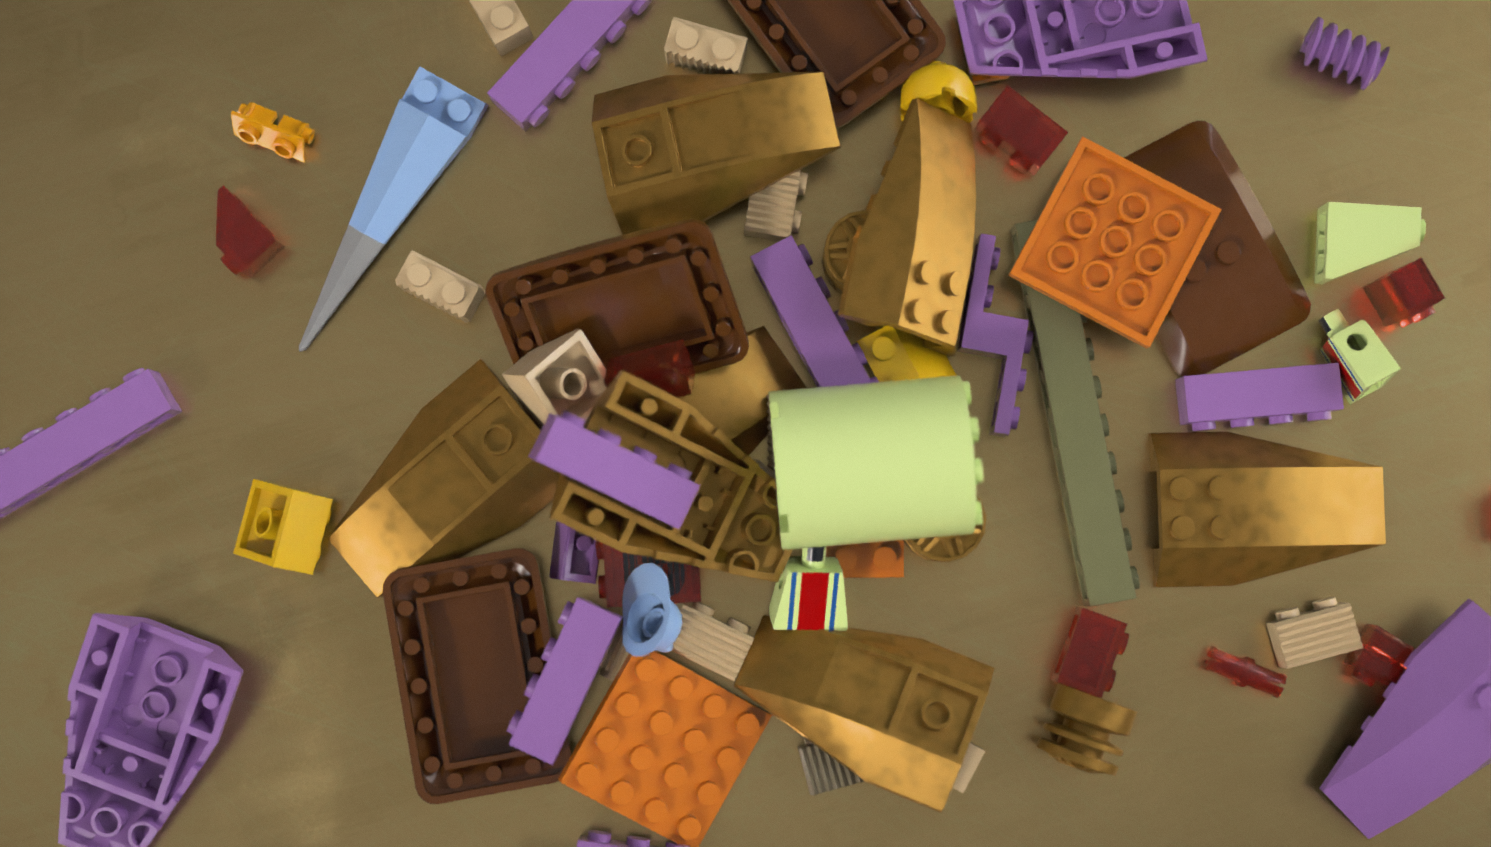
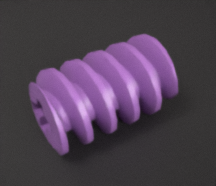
(1343, 52)

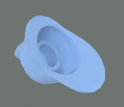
(649, 615)

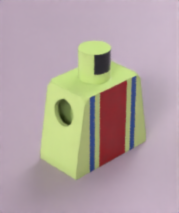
(1361, 356)
(810, 594)

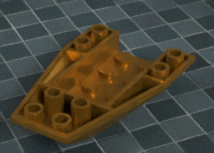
(706, 141)
(448, 483)
(873, 702)

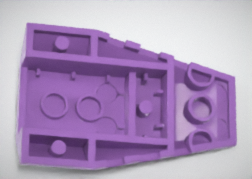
(1078, 37)
(138, 727)
(1426, 731)

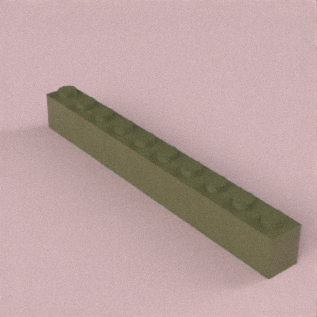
(1079, 445)

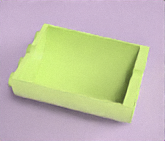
(875, 462)

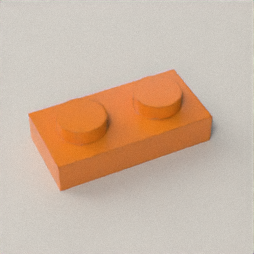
(870, 559)

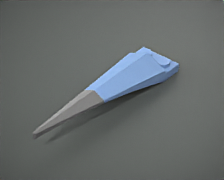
(419, 144)

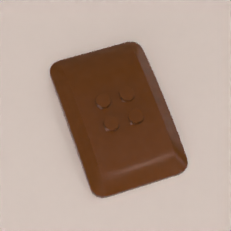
(858, 44)
(1242, 279)
(626, 297)
(463, 656)

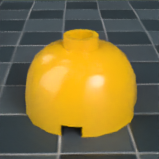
(941, 87)

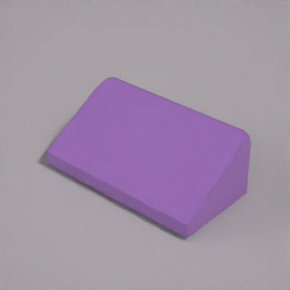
(573, 556)

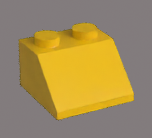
(901, 356)
(283, 527)

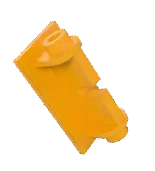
(255, 126)

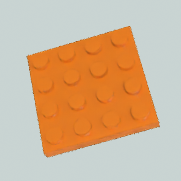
(1114, 242)
(665, 747)

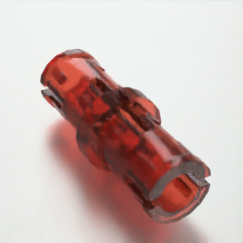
(1244, 672)

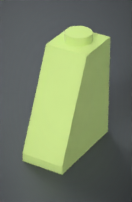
(1363, 235)

